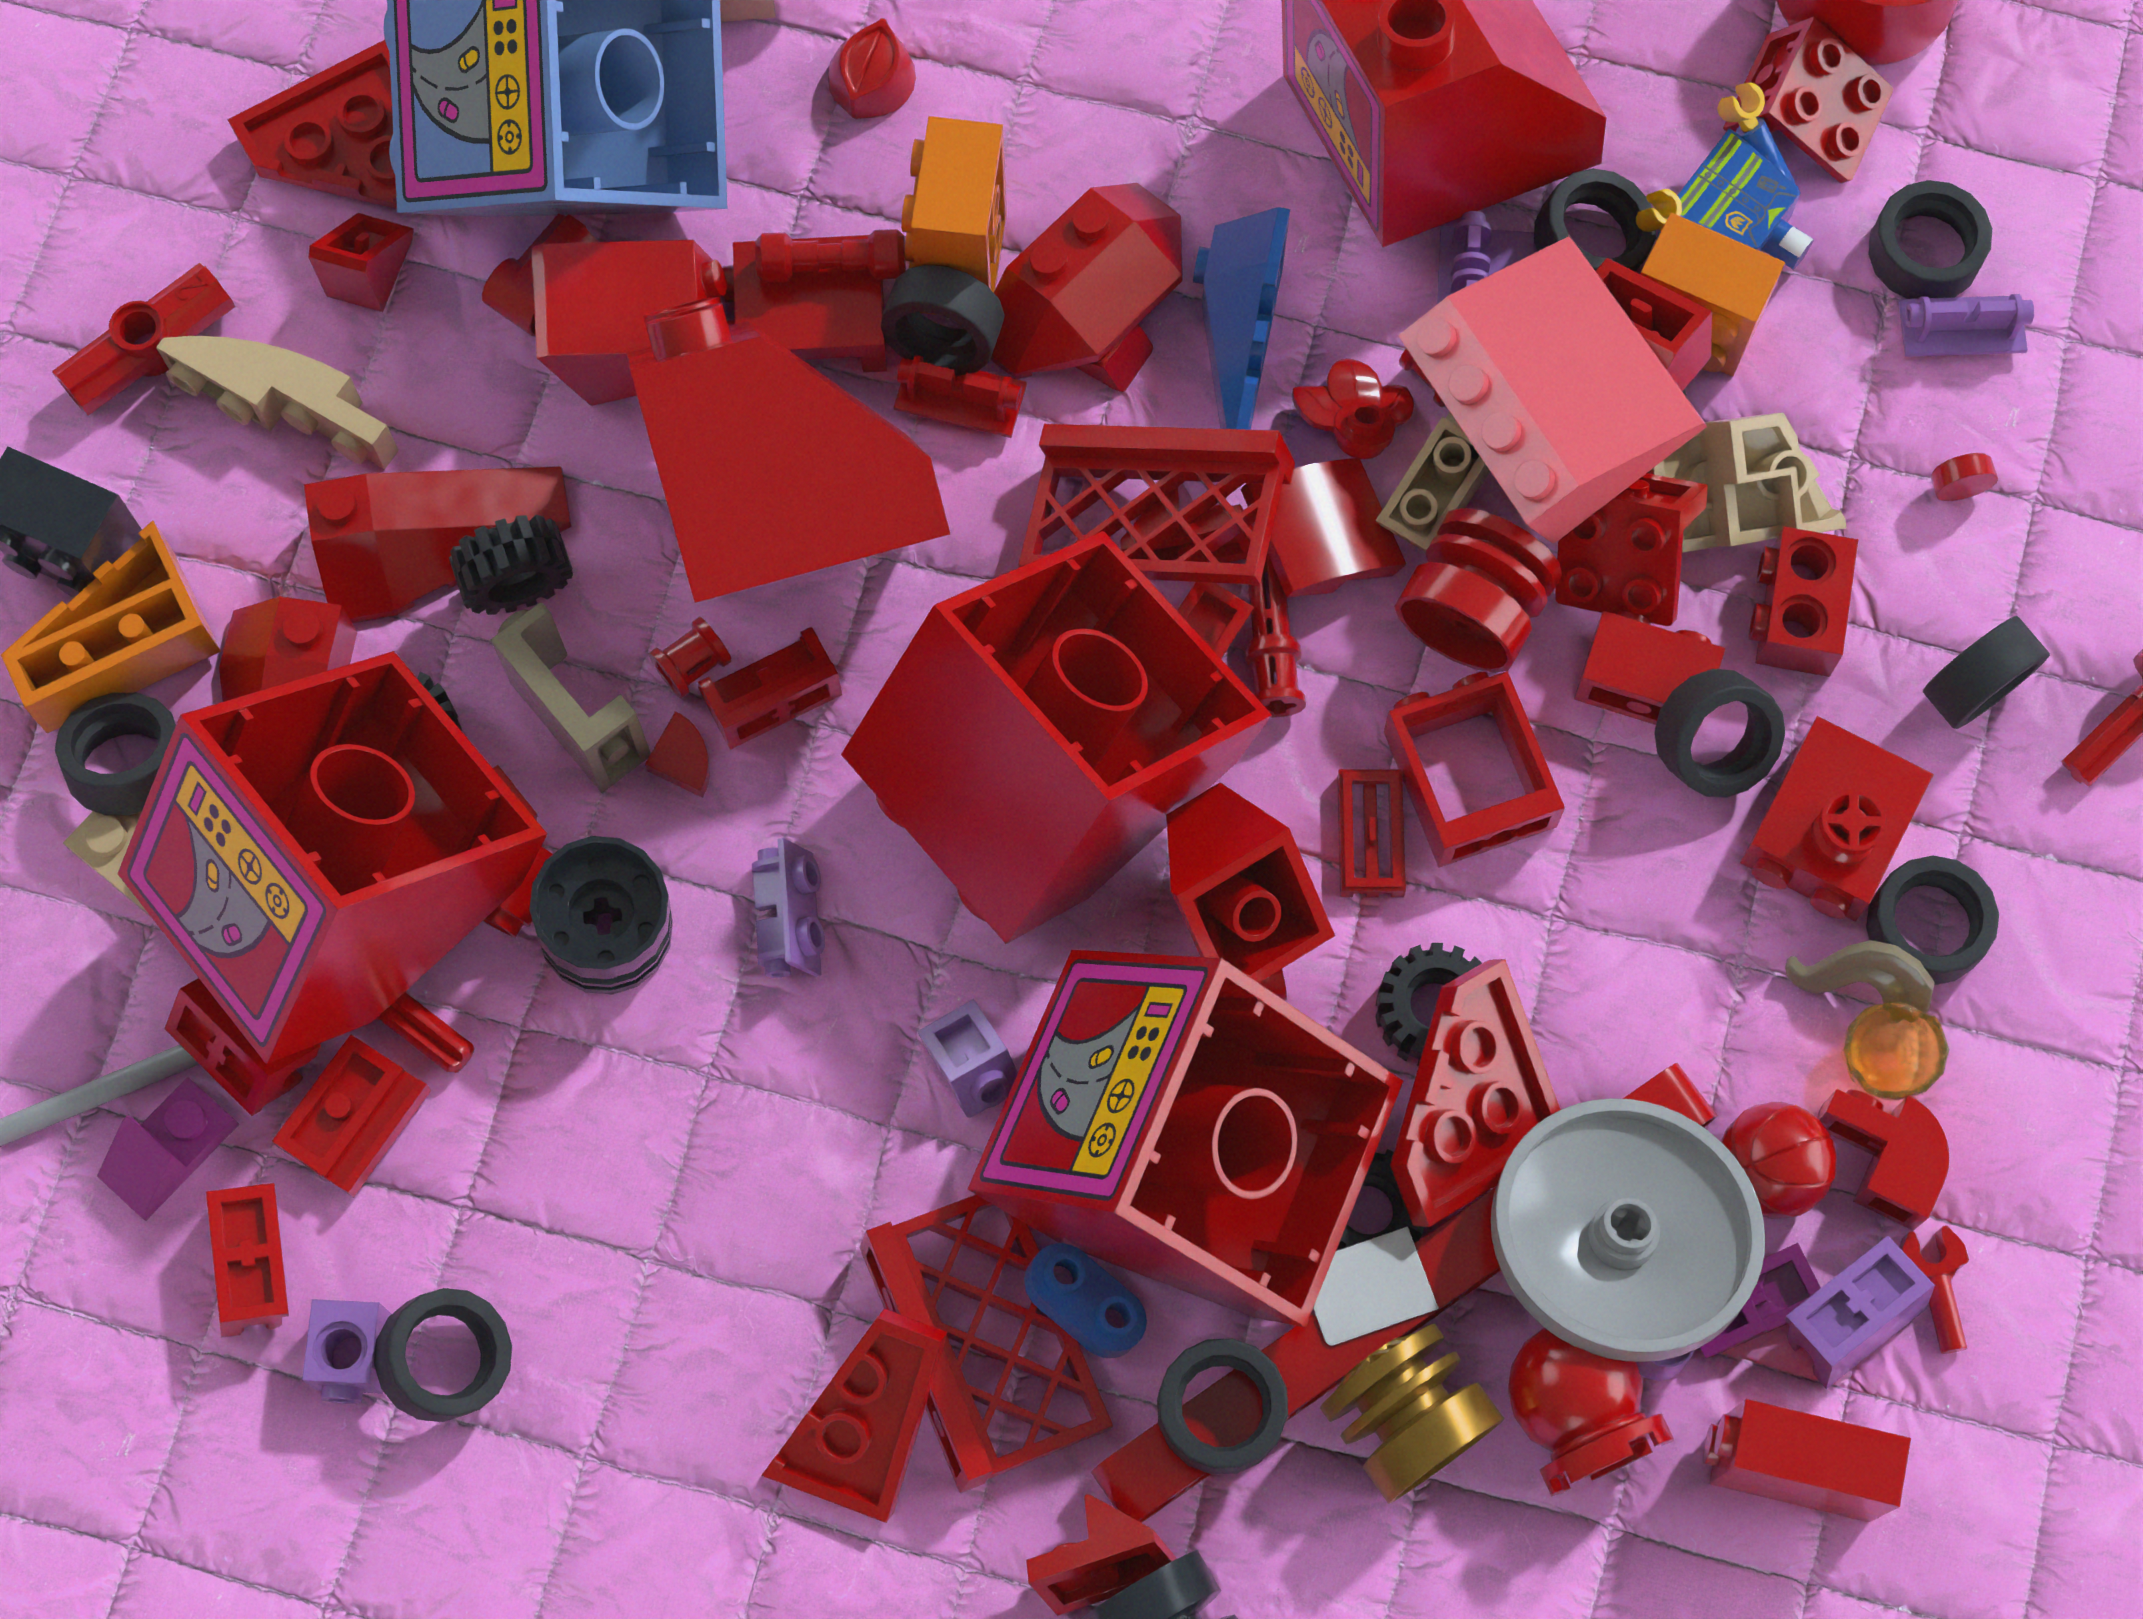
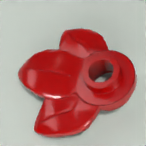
(1355, 408)

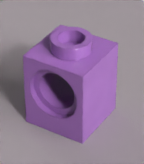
(328, 1326)

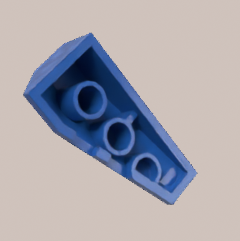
(1238, 306)

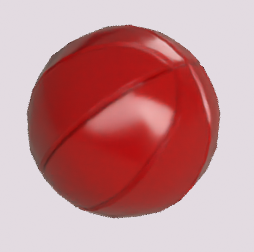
(1784, 1156)

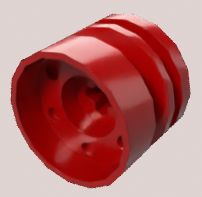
(1478, 590)

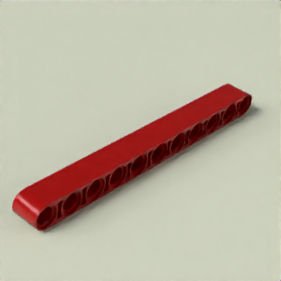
(1456, 1261)

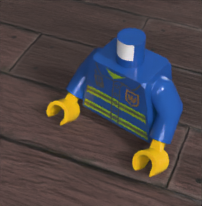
(1739, 187)

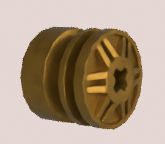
(1410, 1412)

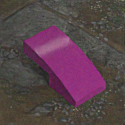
(1781, 1287)

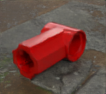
(511, 283)

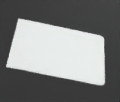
(1373, 1288)

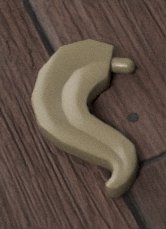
(1880, 964)

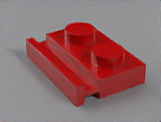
(351, 1115)

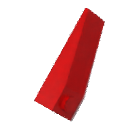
(392, 533)
(283, 643)

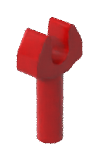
(1942, 1301)

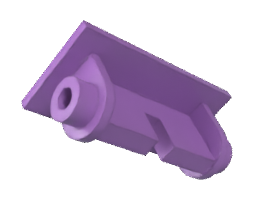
(1965, 325)
(788, 881)

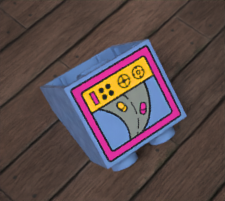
(556, 106)

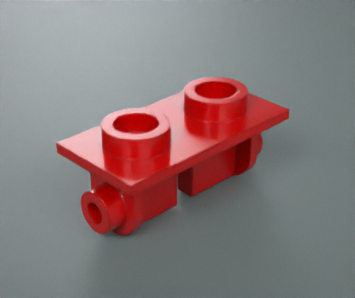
(969, 400)

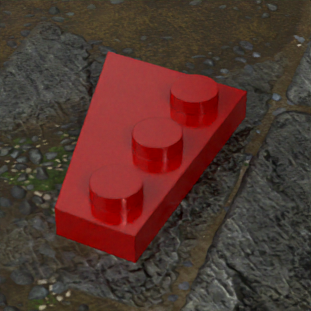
(866, 1420)

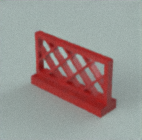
(1172, 458)
(951, 1399)

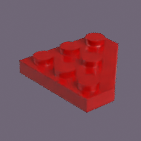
(328, 131)
(1471, 1095)

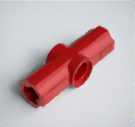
(115, 362)

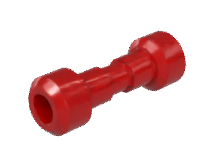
(781, 257)

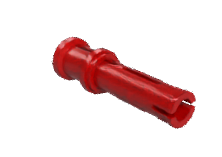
(1275, 651)

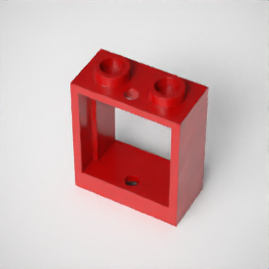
(1498, 824)

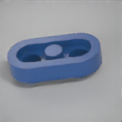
(1082, 1305)

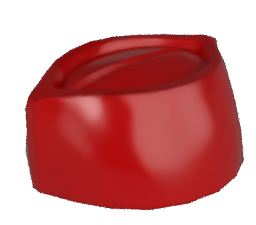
(871, 72)

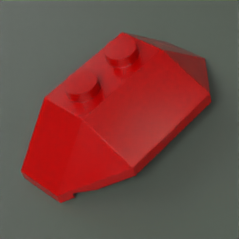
(1088, 280)

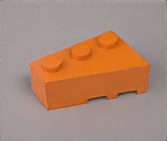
(113, 636)

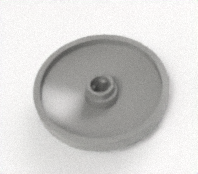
(1627, 1230)

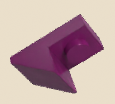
(161, 1153)

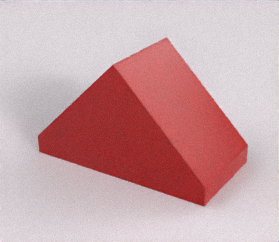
(361, 260)

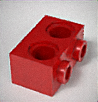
(1816, 604)

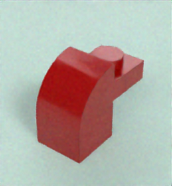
(1906, 1149)

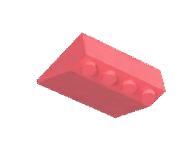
(1552, 386)

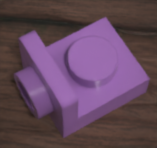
(970, 1058)

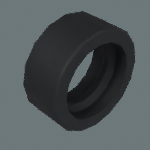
(1608, 192)
(1947, 204)
(950, 295)
(1986, 672)
(92, 726)
(1753, 754)
(1959, 882)
(491, 1339)
(1237, 1356)

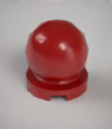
(1580, 1410)

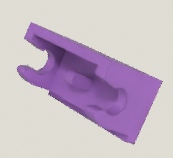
(1859, 1310)

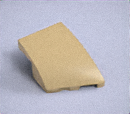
(1753, 481)

